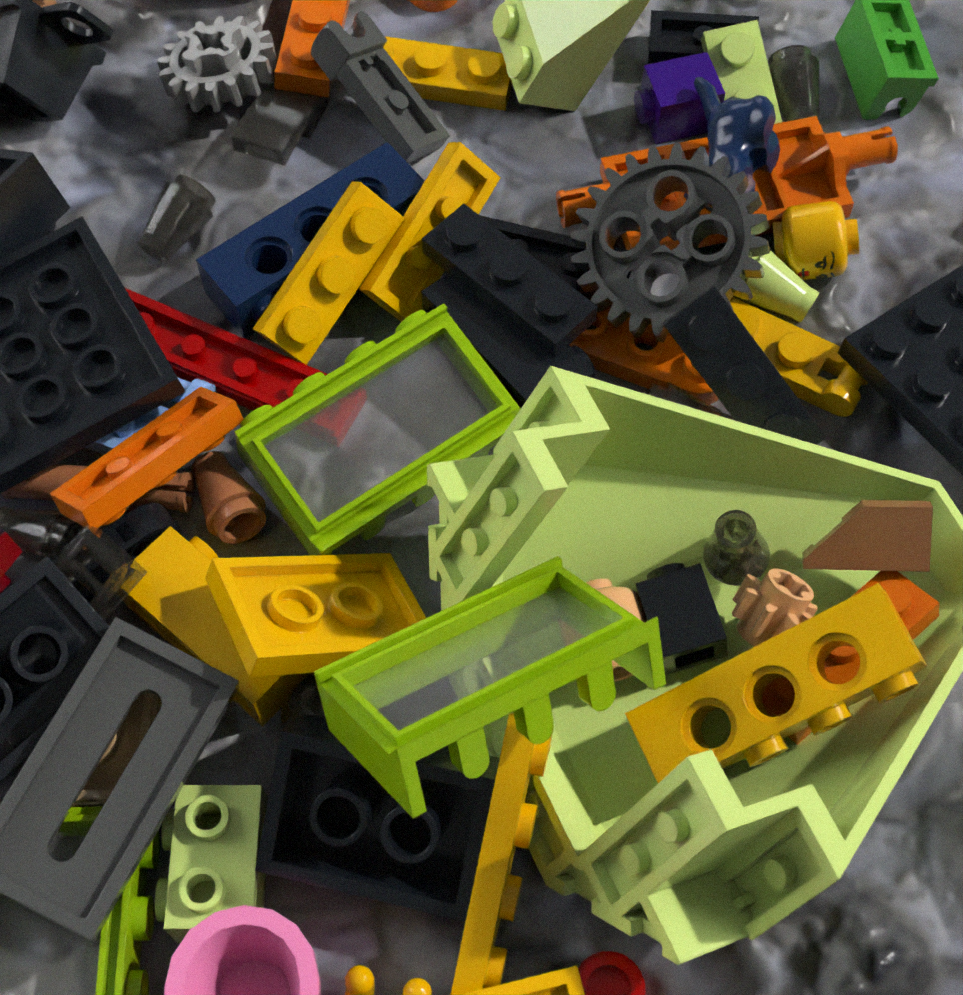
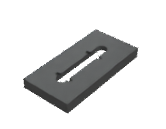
(122, 668)

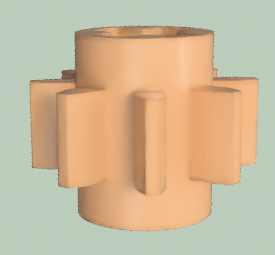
(771, 605)

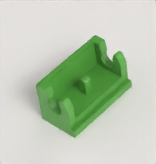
(885, 56)

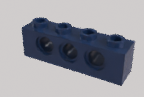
(239, 268)

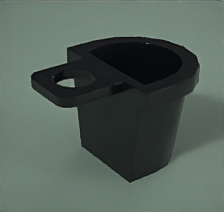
(46, 56)

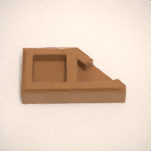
(877, 538)

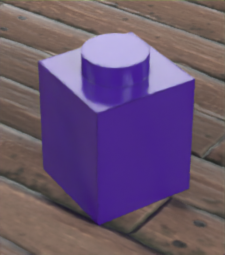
(670, 100)

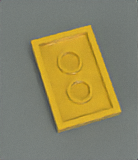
(309, 608)

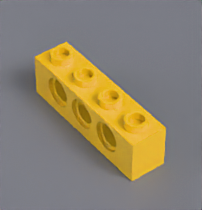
(868, 621)

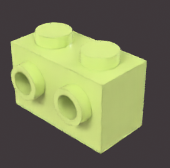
(212, 856)

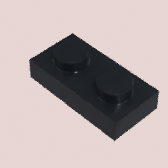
(680, 33)

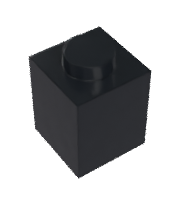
(686, 616)

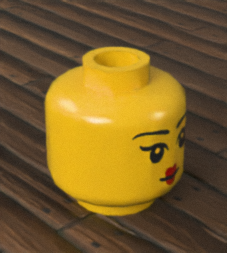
(816, 239)

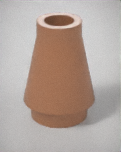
(228, 501)

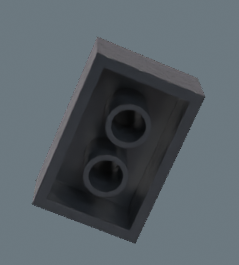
(347, 834)

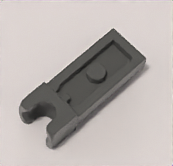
(378, 86)

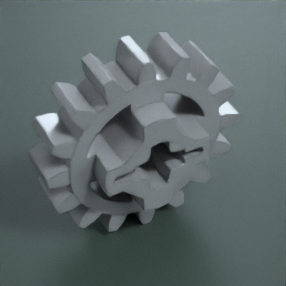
(218, 63)

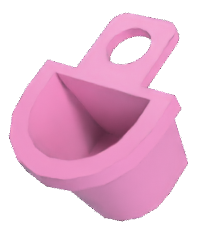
(244, 954)

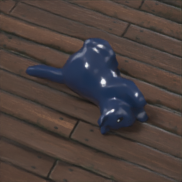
(740, 132)

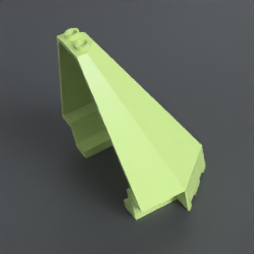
(639, 485)

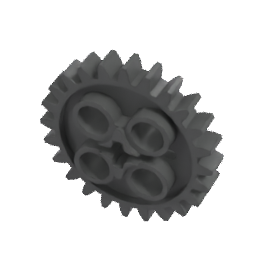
(635, 204)

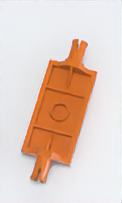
(808, 171)

